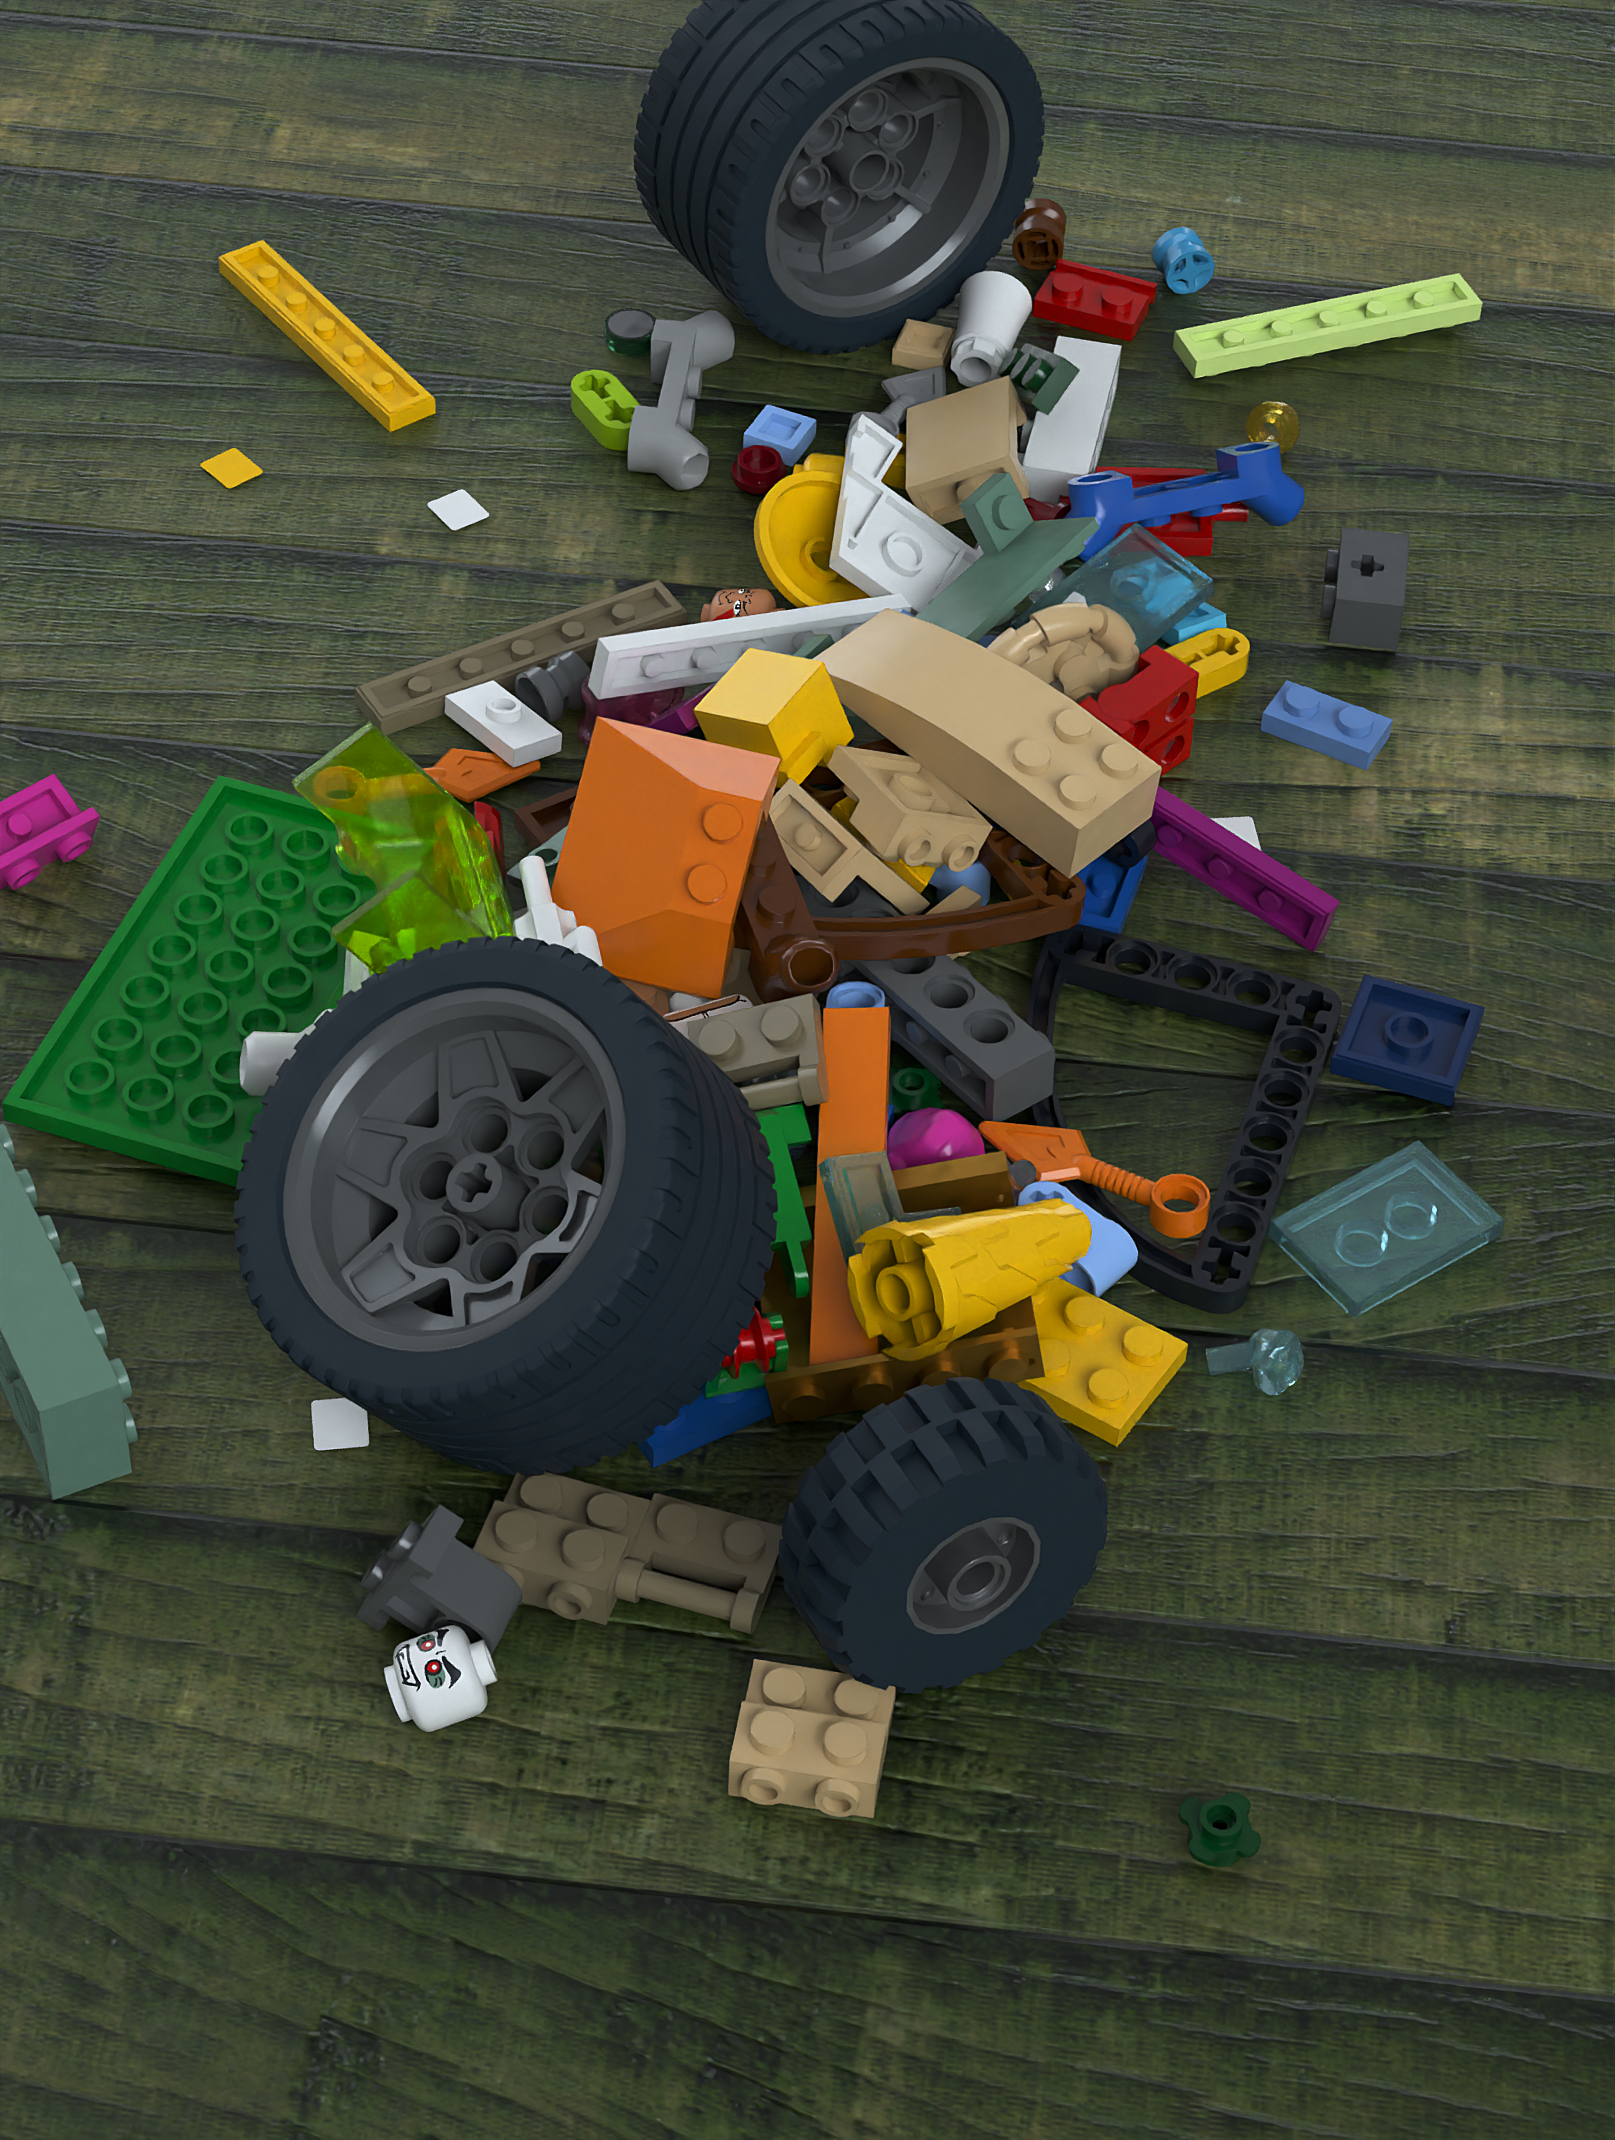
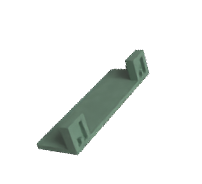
(1014, 564)

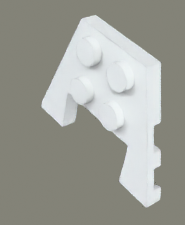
(884, 539)

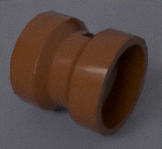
(1039, 234)

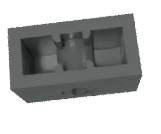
(1367, 588)

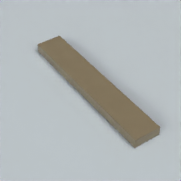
(421, 690)

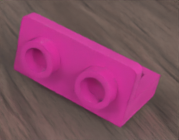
(40, 828)

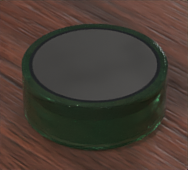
(629, 331)

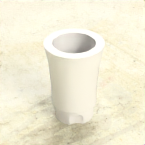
(989, 321)

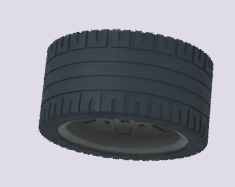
(838, 158)
(391, 1159)

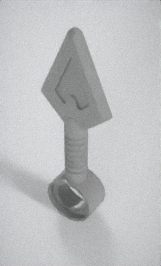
(905, 393)

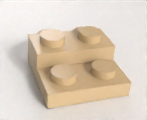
(908, 810)
(810, 1740)

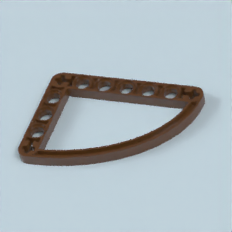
(958, 931)

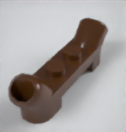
(783, 941)

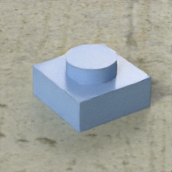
(782, 431)

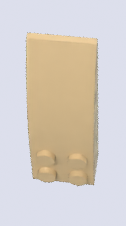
(996, 736)

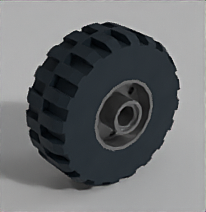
(942, 1534)

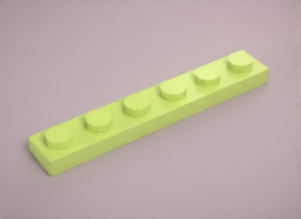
(1326, 325)

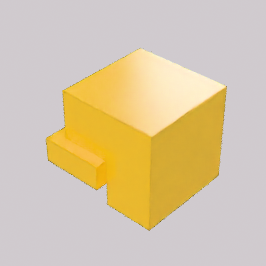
(777, 709)

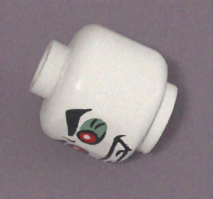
(440, 1678)

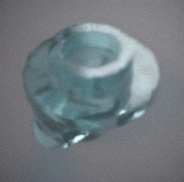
(1271, 1354)

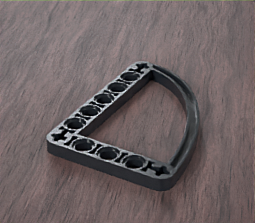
(1279, 1017)

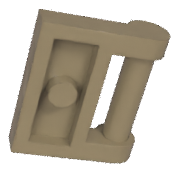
(768, 1042)
(706, 1548)

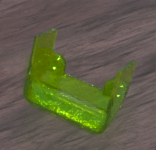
(416, 844)

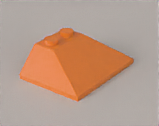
(663, 852)

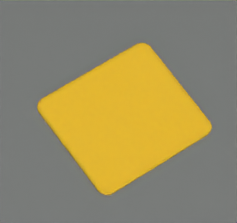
(231, 468)

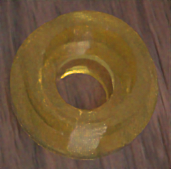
(1281, 416)

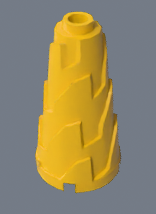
(954, 1273)

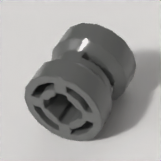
(554, 687)

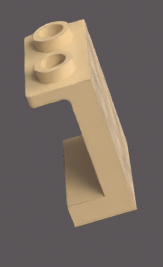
(960, 444)
(832, 854)

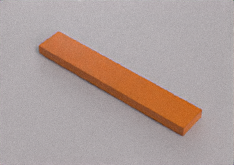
(848, 1125)

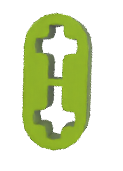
(603, 407)

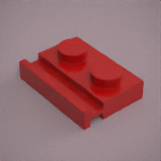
(1094, 300)

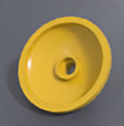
(796, 539)

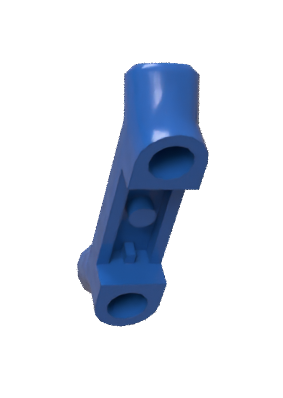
(1244, 474)

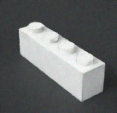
(1072, 435)

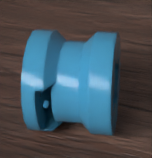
(1183, 260)

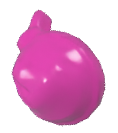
(930, 1138)

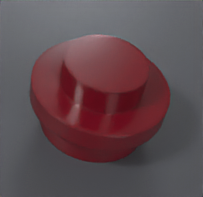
(758, 469)

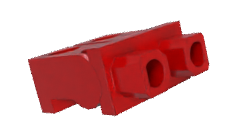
(1149, 709)

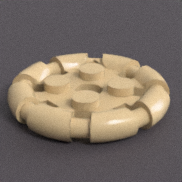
(1073, 648)

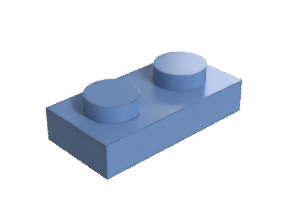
(1326, 725)

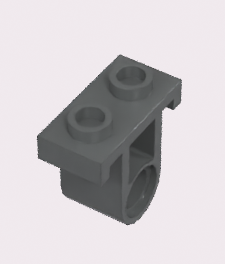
(439, 1582)

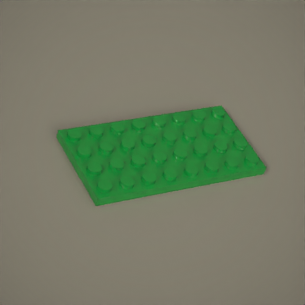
(209, 952)

